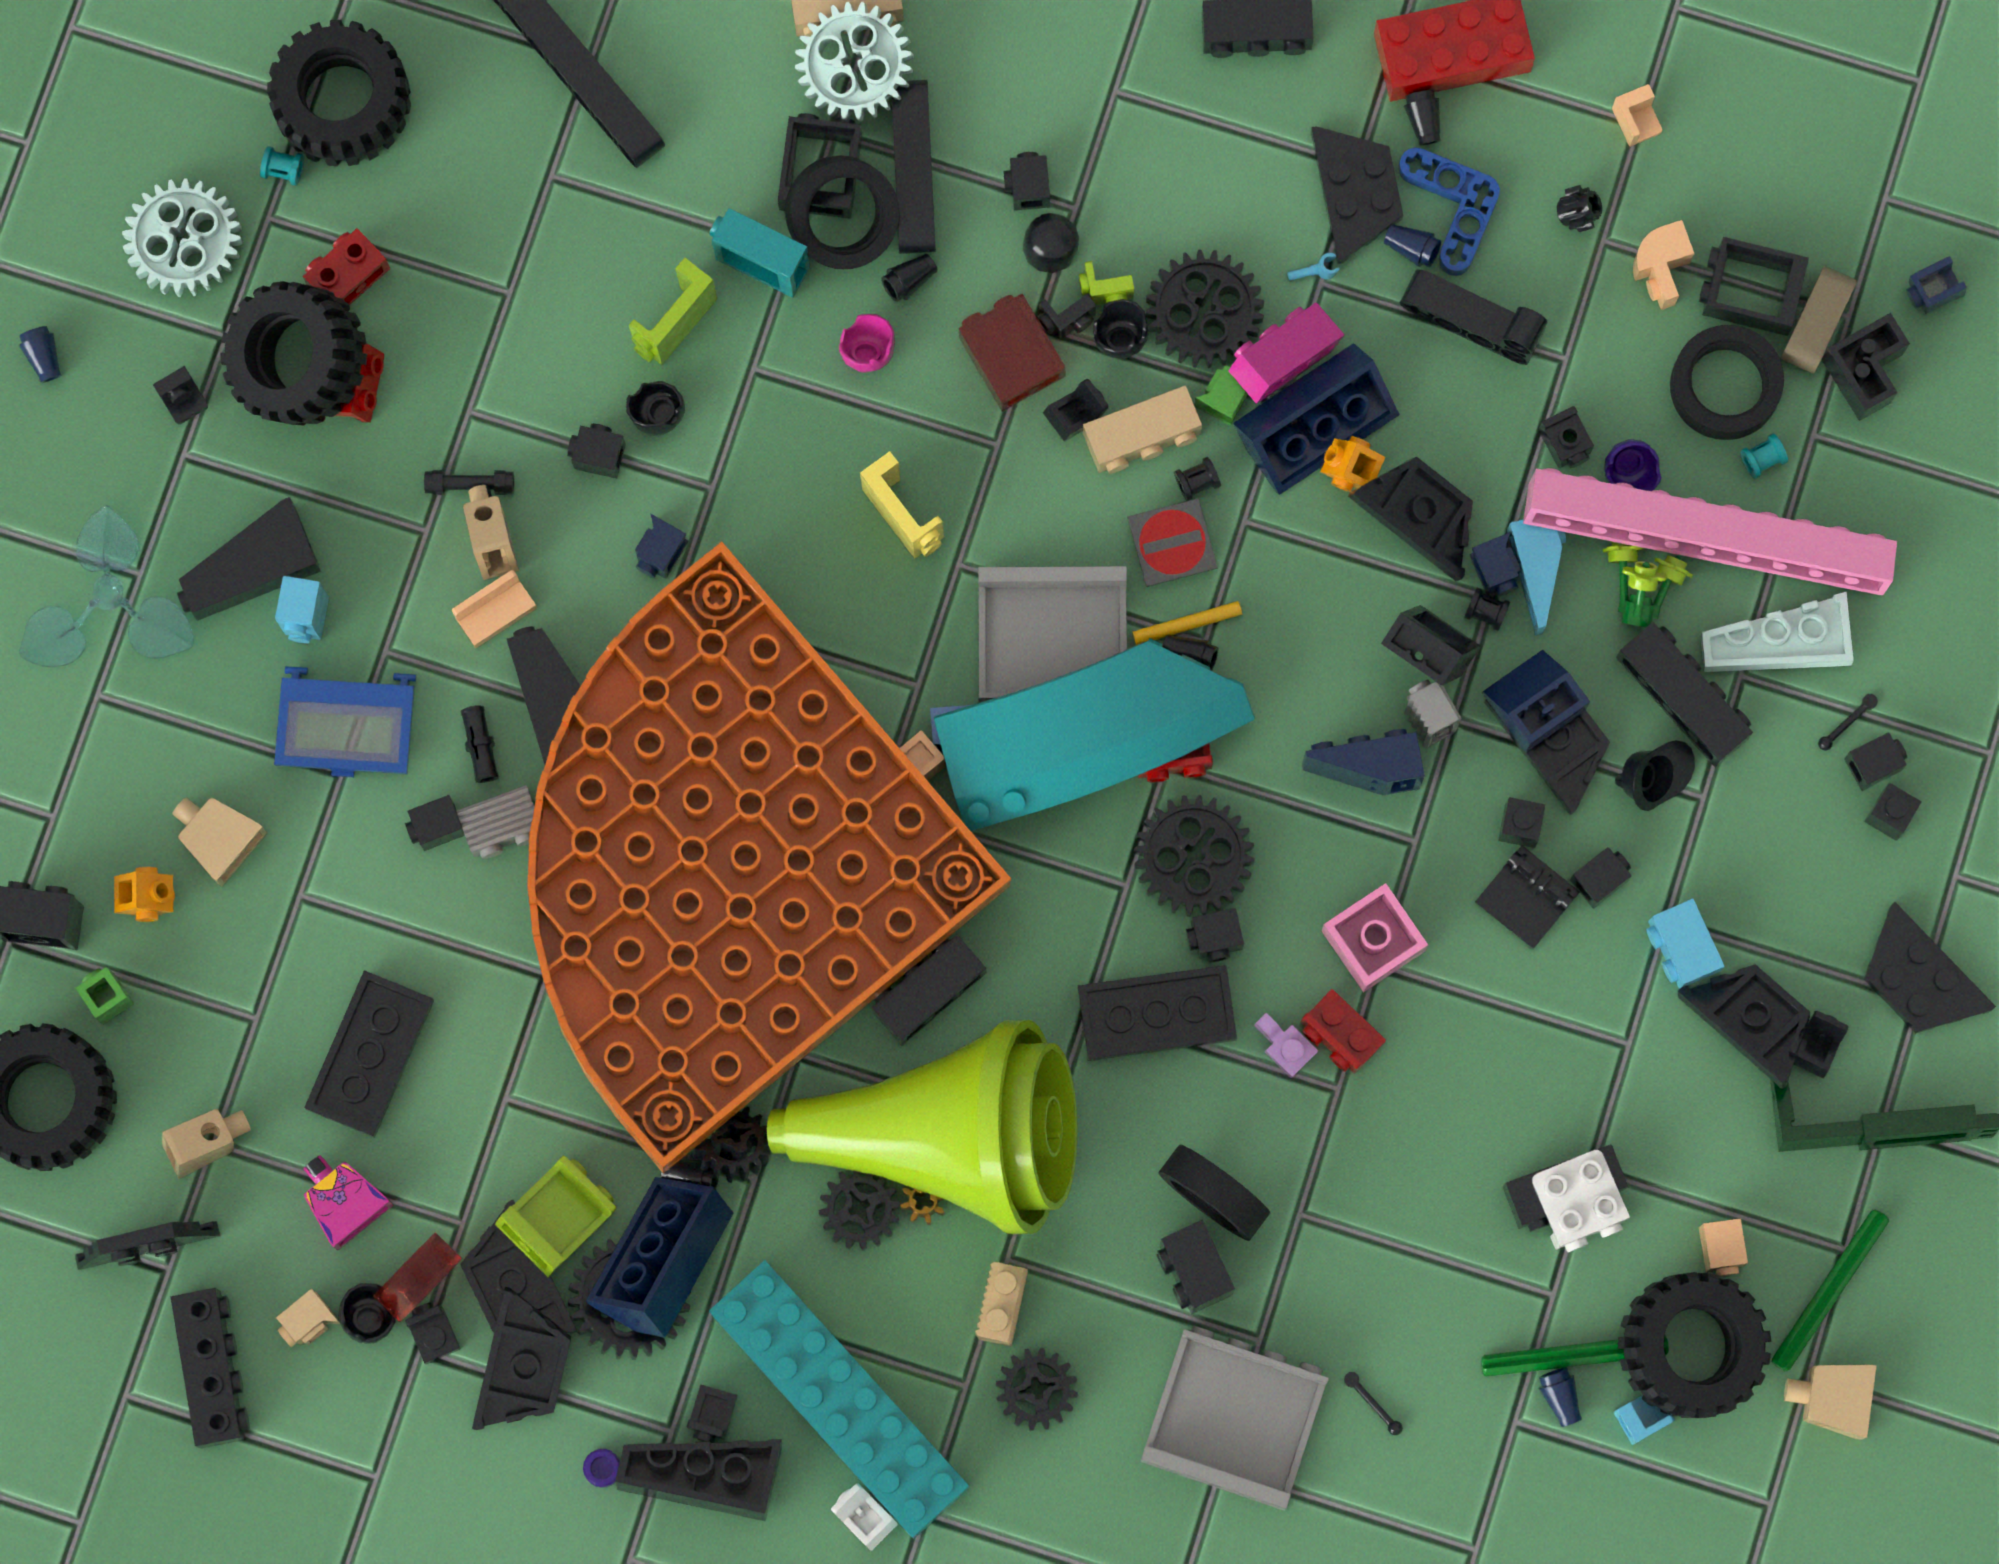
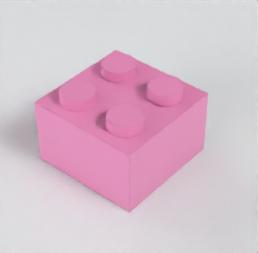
(1374, 937)

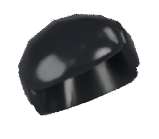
(1050, 242)
(1121, 329)
(656, 408)
(364, 1316)

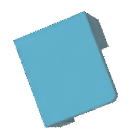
(1641, 1419)

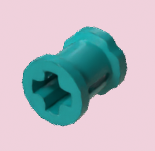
(282, 165)
(1764, 456)

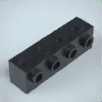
(1685, 694)
(208, 1367)

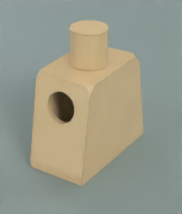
(217, 836)
(191, 1151)
(1836, 1397)

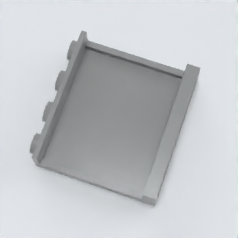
(1046, 623)
(1234, 1417)

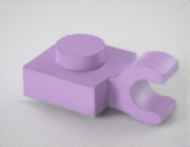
(1288, 1048)

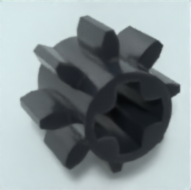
(1579, 208)

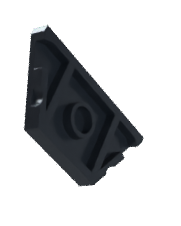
(1356, 189)
(1421, 511)
(1567, 757)
(1919, 977)
(1753, 1017)
(157, 1239)
(501, 1264)
(522, 1364)

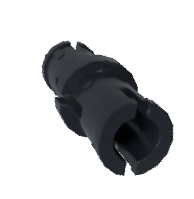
(479, 744)

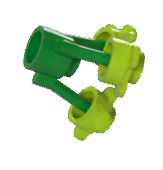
(1643, 578)

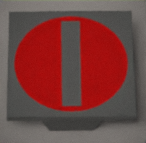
(1172, 542)

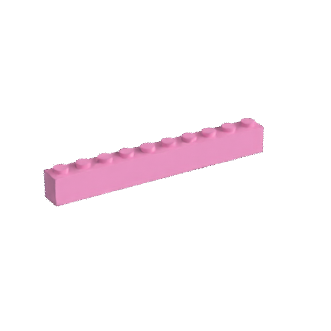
(1710, 531)

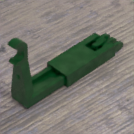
(1882, 1128)

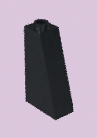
(250, 563)
(544, 682)

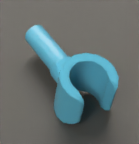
(1316, 269)

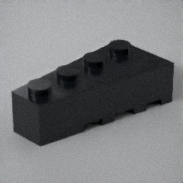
(706, 1475)

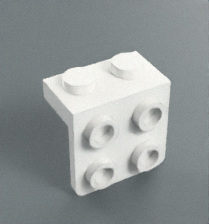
(1580, 1200)

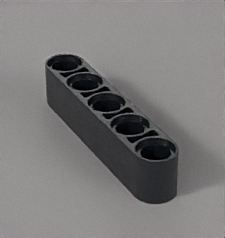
(913, 168)

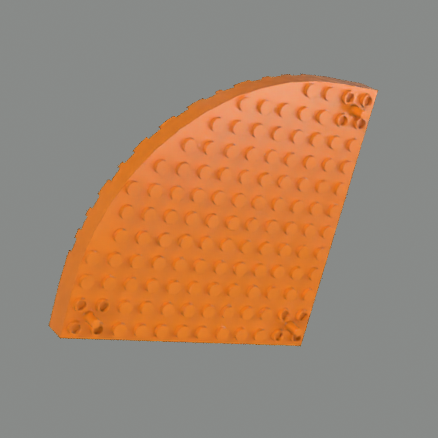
(728, 859)

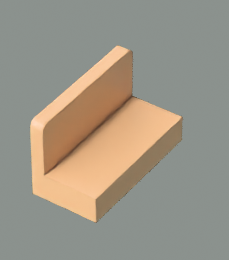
(493, 608)

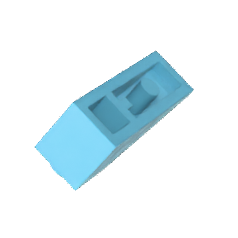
(1538, 556)

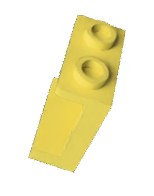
(876, 485)

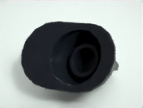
(1657, 774)

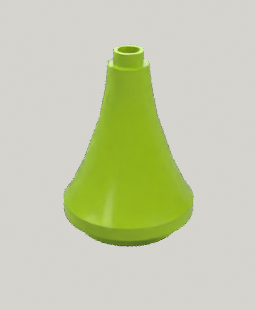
(972, 1128)

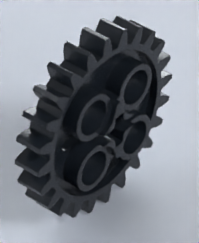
(1174, 296)
(1166, 837)
(604, 1328)

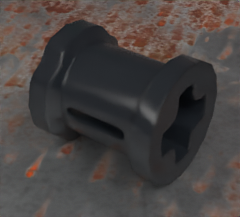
(1197, 479)
(1487, 609)

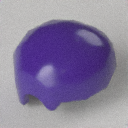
(1633, 464)

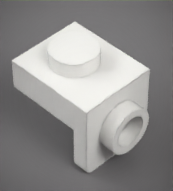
(863, 1516)

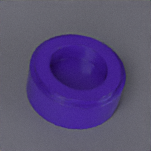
(601, 1468)

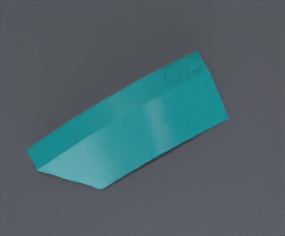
(1084, 731)

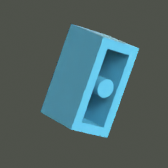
(301, 609)
(1685, 944)

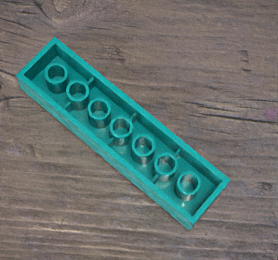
(839, 1399)

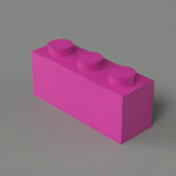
(1285, 351)

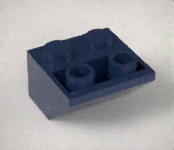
(1536, 699)

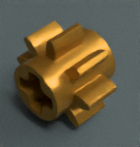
(926, 1212)

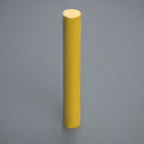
(1187, 622)

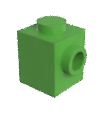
(104, 994)

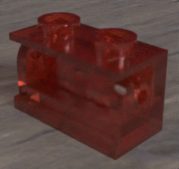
(417, 1277)

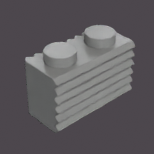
(1431, 712)
(498, 822)

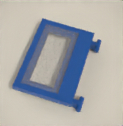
(344, 724)

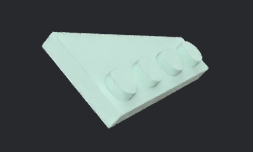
(1797, 638)

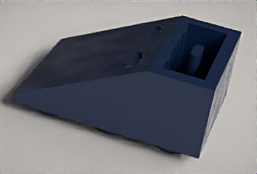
(1374, 765)

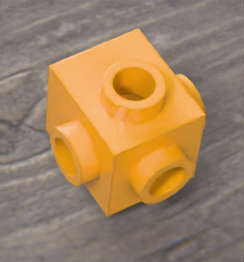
(1351, 463)
(144, 894)

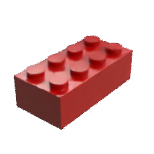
(1453, 46)

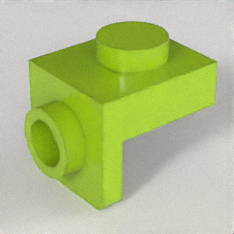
(1107, 289)

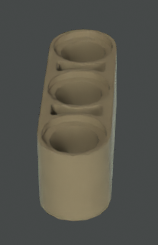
(1818, 319)

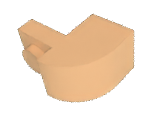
(1657, 255)

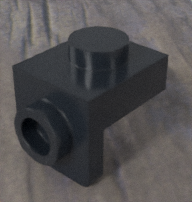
(1076, 317)
(1076, 409)
(1820, 1043)
(711, 1414)

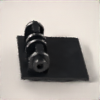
(1527, 897)

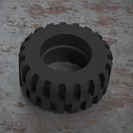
(328, 49)
(252, 348)
(92, 1097)
(1743, 1345)

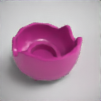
(867, 343)

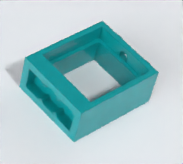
(759, 252)

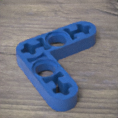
(1462, 194)

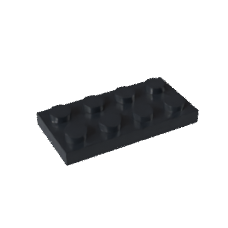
(1157, 1013)
(369, 1054)

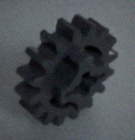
(729, 1147)
(844, 1218)
(1032, 1372)

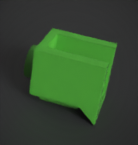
(1222, 396)

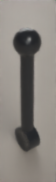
(1868, 703)
(1352, 1380)

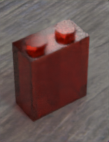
(1011, 351)

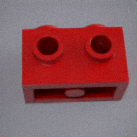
(348, 267)

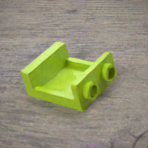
(680, 319)
(557, 1215)

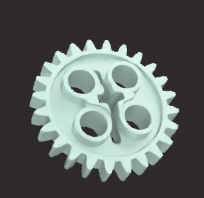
(825, 73)
(212, 245)

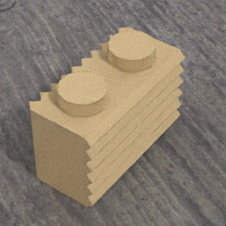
(1001, 1303)

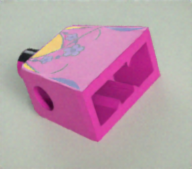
(342, 1201)

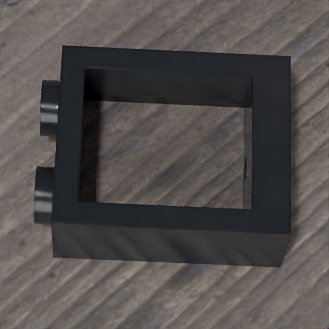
(810, 126)
(1762, 256)
(1443, 647)

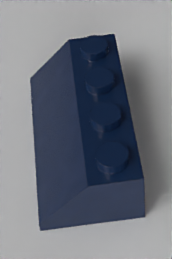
(1298, 425)
(661, 1255)

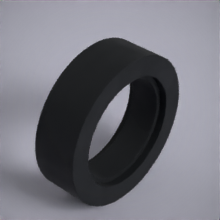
(883, 226)
(1744, 342)
(1214, 1192)

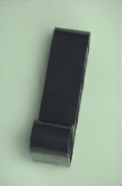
(1474, 317)

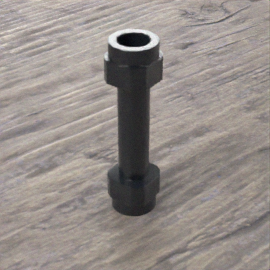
(437, 482)

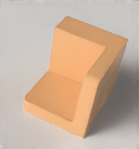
(1636, 115)
(924, 755)

